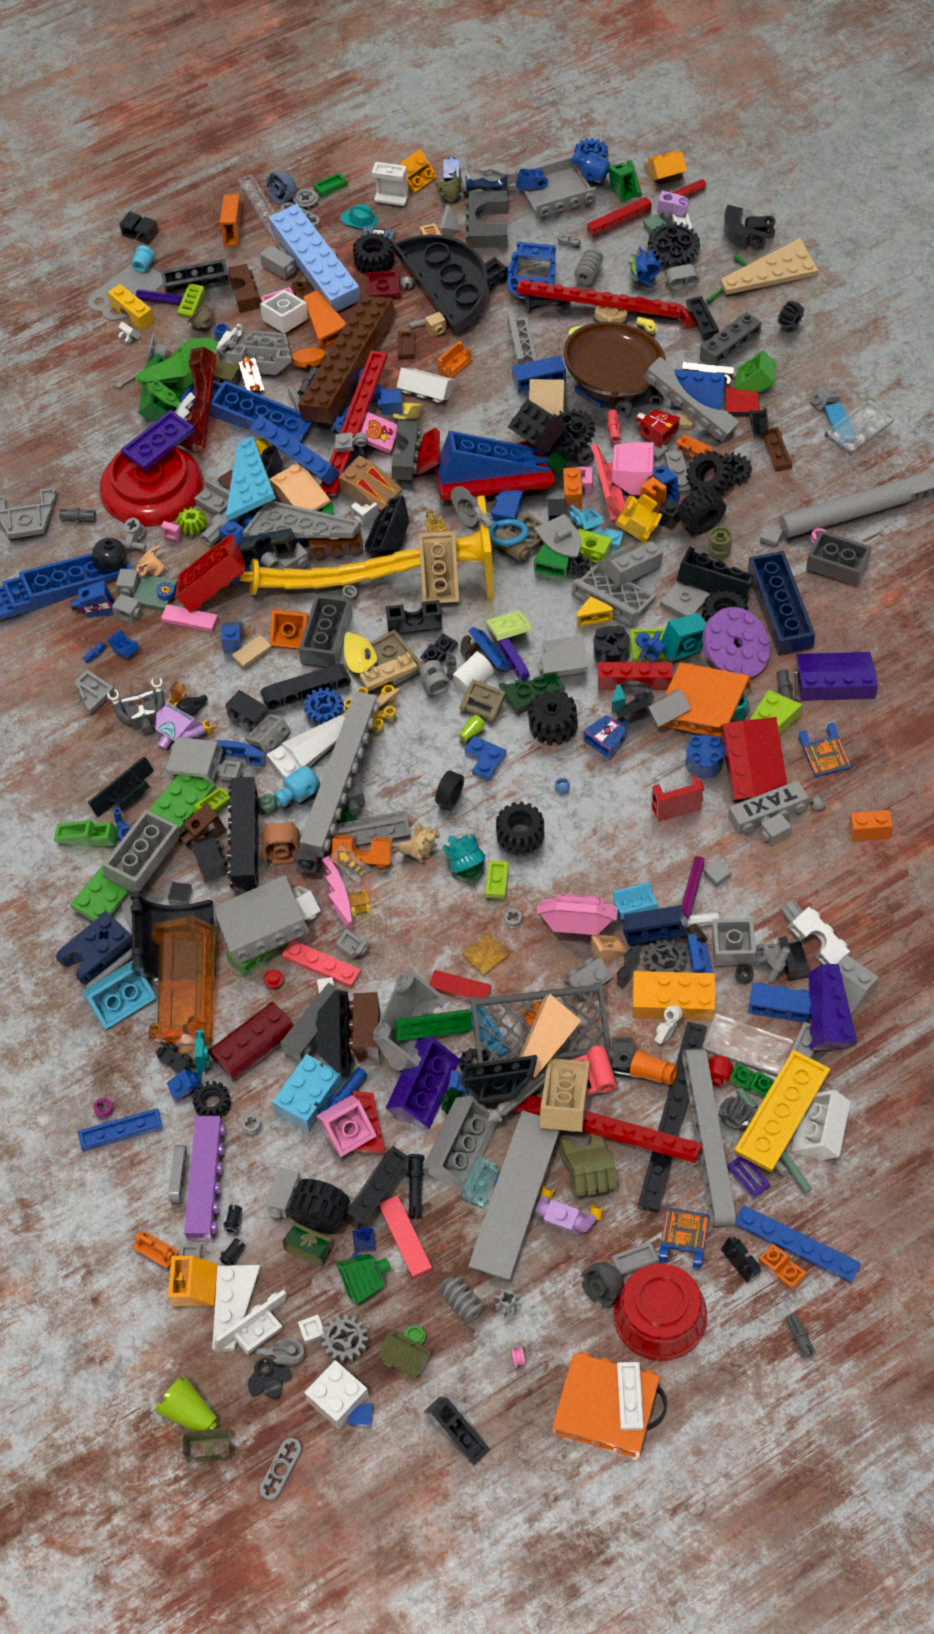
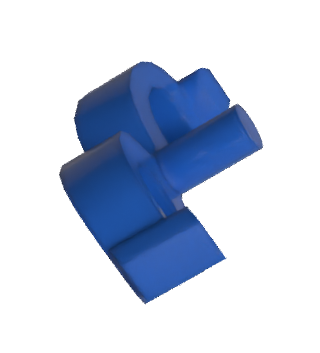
(92, 654)

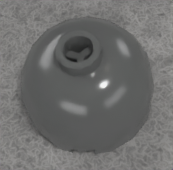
(602, 1283)

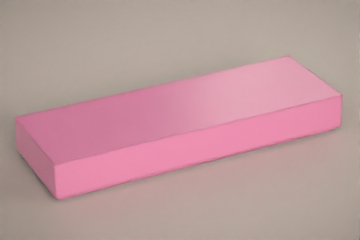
(193, 619)

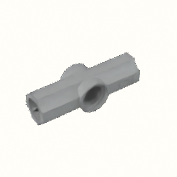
(211, 534)

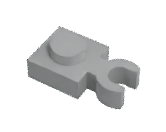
(229, 770)

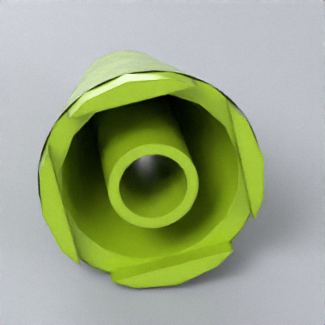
(186, 1407)

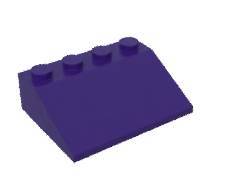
(836, 676)

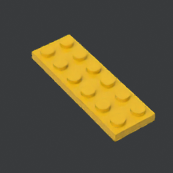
(782, 1111)

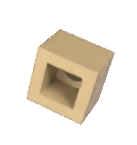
(435, 324)

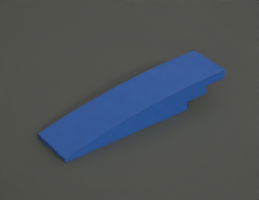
(243, 407)
(50, 584)

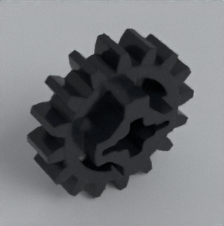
(741, 467)

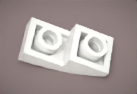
(182, 409)

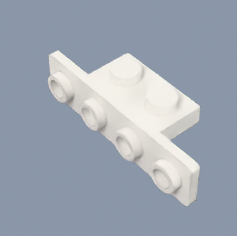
(254, 1328)

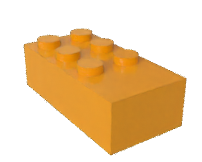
(660, 990)

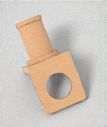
(150, 563)

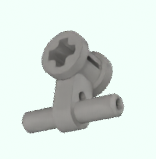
(133, 535)
(774, 956)

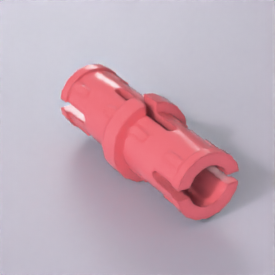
(613, 426)

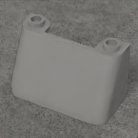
(409, 999)

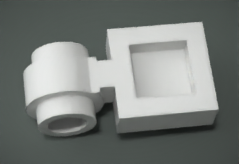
(667, 1028)

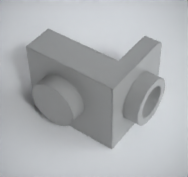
(823, 395)
(351, 944)

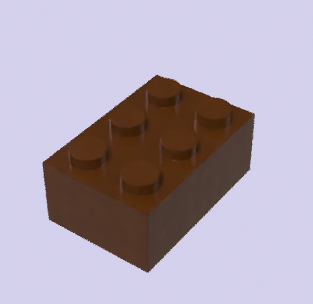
(363, 1021)

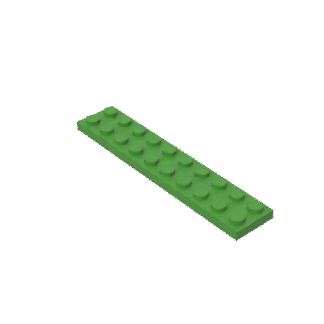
(173, 805)

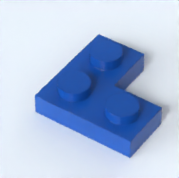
(489, 757)

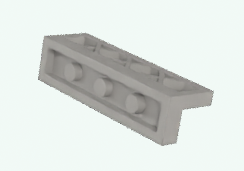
(517, 343)
(385, 826)

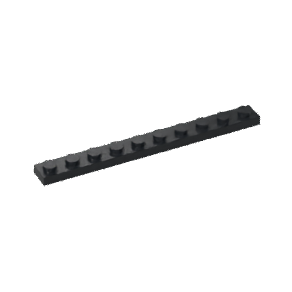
(670, 1123)

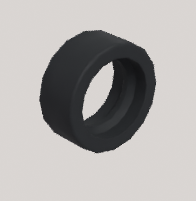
(449, 789)

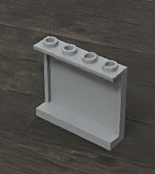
(564, 190)
(261, 920)

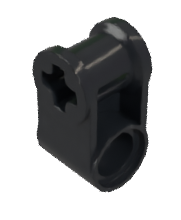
(760, 223)
(759, 421)

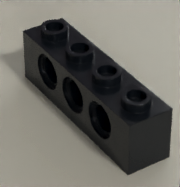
(195, 274)

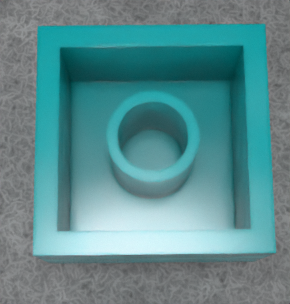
(683, 637)

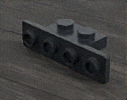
(123, 789)

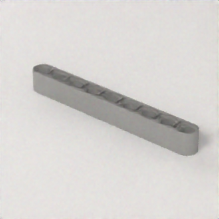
(708, 1133)

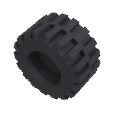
(367, 261)
(703, 464)
(701, 509)
(721, 600)
(520, 815)

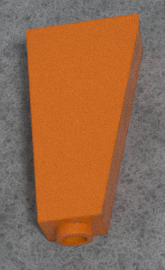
(231, 220)
(323, 320)

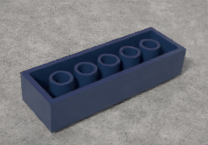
(781, 602)

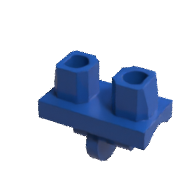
(651, 647)

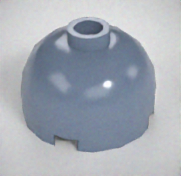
(281, 187)

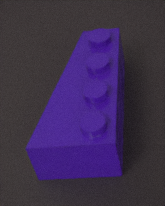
(830, 1011)

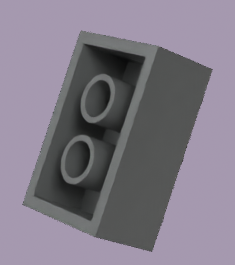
(838, 558)

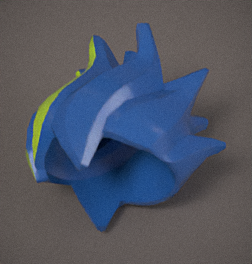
(644, 267)

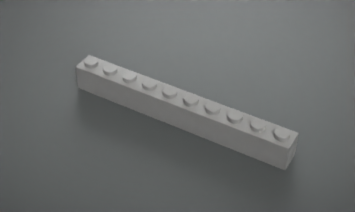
(339, 774)

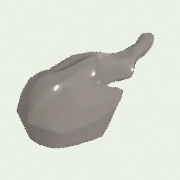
(289, 1353)

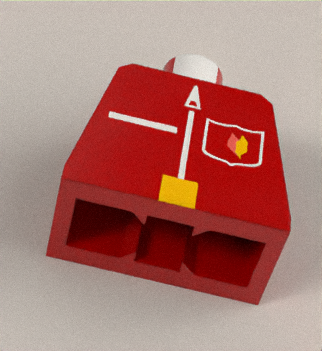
(658, 426)

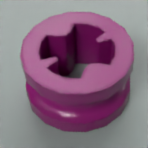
(107, 1113)

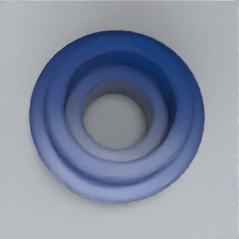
(220, 329)

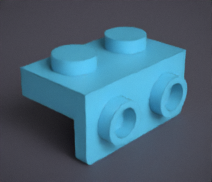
(585, 519)
(634, 899)

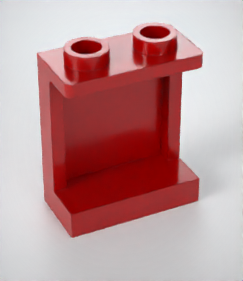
(678, 801)

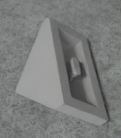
(449, 224)

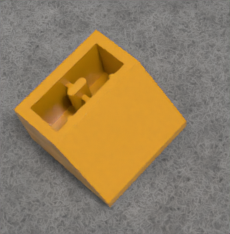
(666, 165)
(418, 170)
(192, 1282)

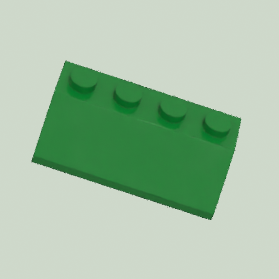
(151, 406)

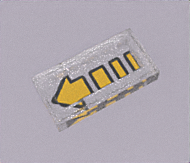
(350, 863)

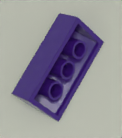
(420, 1087)

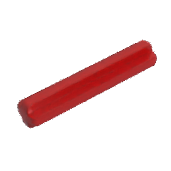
(692, 188)

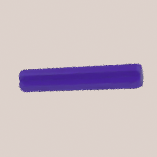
(159, 296)

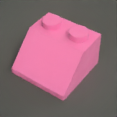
(346, 1125)

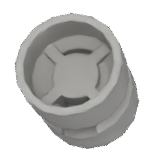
(434, 677)

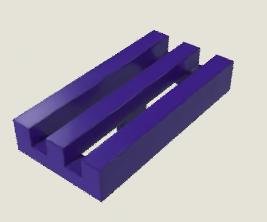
(759, 1189)

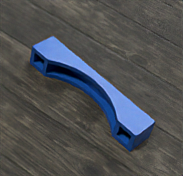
(294, 449)

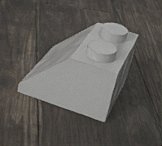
(857, 981)

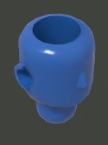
(592, 166)

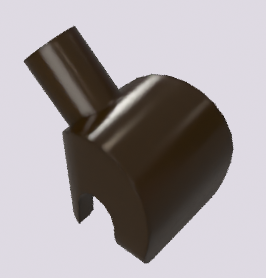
(468, 649)
(695, 929)

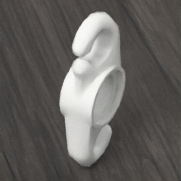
(229, 339)

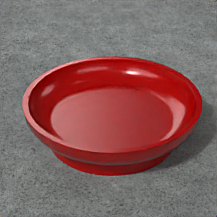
(154, 493)

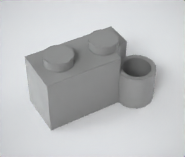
(296, 561)

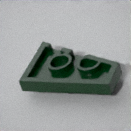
(521, 693)

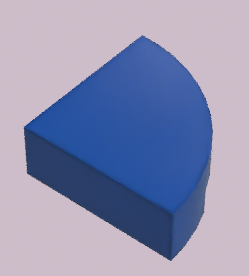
(361, 1416)

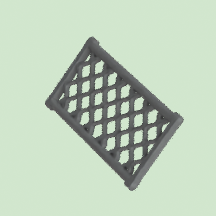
(522, 997)

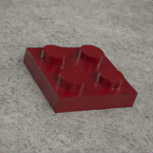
(383, 284)

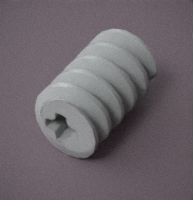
(588, 266)
(460, 1299)

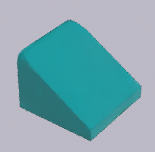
(618, 699)

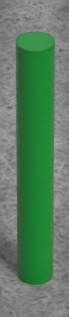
(637, 187)

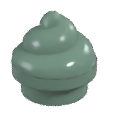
(267, 803)

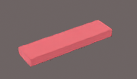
(405, 1237)

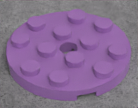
(750, 633)

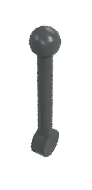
(797, 698)

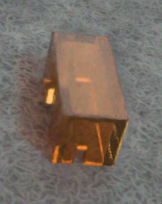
(177, 692)

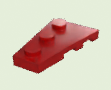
(429, 451)
(375, 1145)

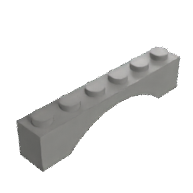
(715, 421)

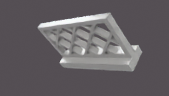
(621, 609)

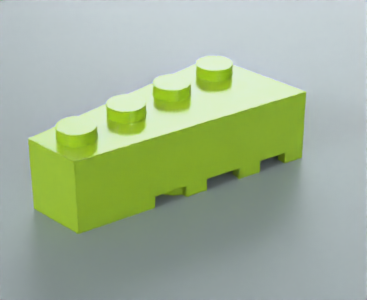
(778, 706)

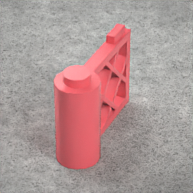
(600, 1070)

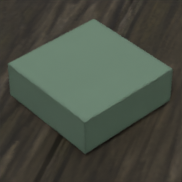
(653, 221)

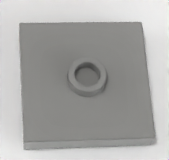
(684, 599)

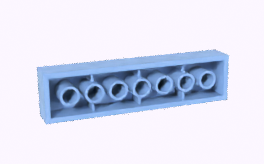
(314, 257)

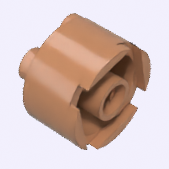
(280, 842)

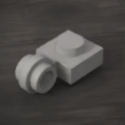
(346, 441)

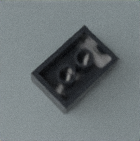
(537, 426)

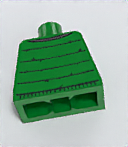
(362, 1276)

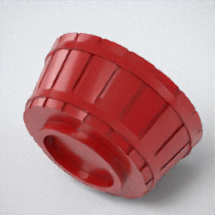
(660, 1313)

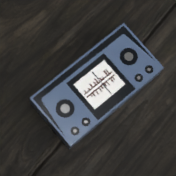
(387, 232)

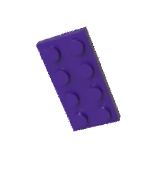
(157, 440)

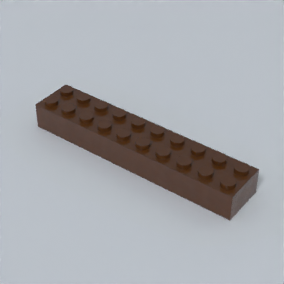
(346, 359)

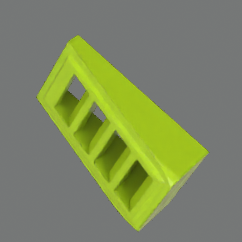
(198, 295)
(221, 804)

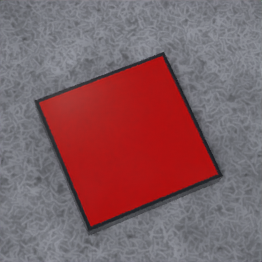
(740, 401)

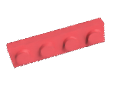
(321, 963)

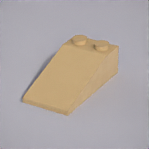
(439, 566)
(564, 1095)

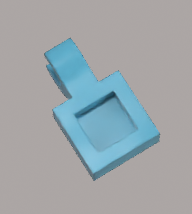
(614, 534)

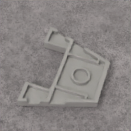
(27, 519)

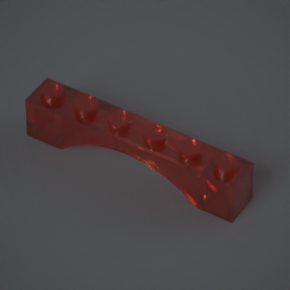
(202, 366)

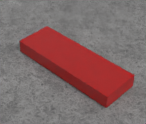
(459, 986)

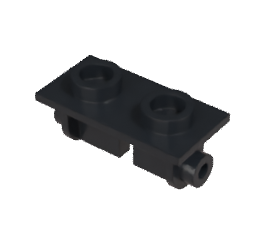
(170, 1052)
(735, 1253)

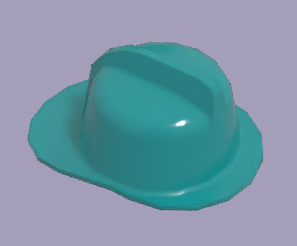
(359, 216)

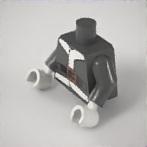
(140, 708)

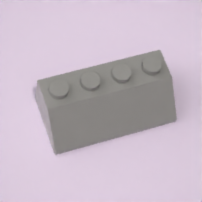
(460, 1142)

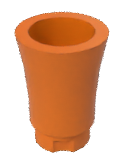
(652, 1068)

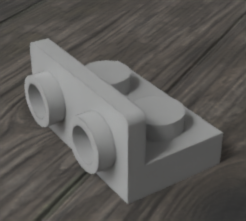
(213, 498)
(269, 733)

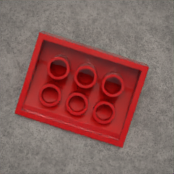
(210, 573)
(753, 757)

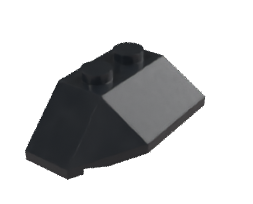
(388, 527)
(334, 1032)
(498, 1079)

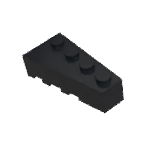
(713, 575)

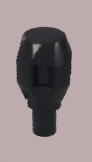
(191, 704)

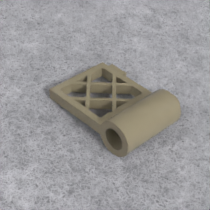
(521, 550)

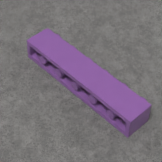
(203, 1178)

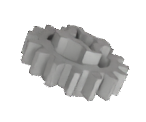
(336, 1342)

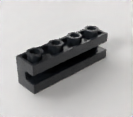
(375, 1188)

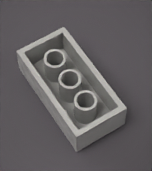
(141, 851)

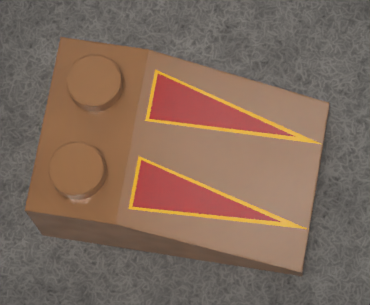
(368, 483)

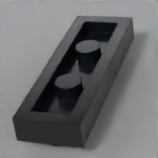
(702, 316)

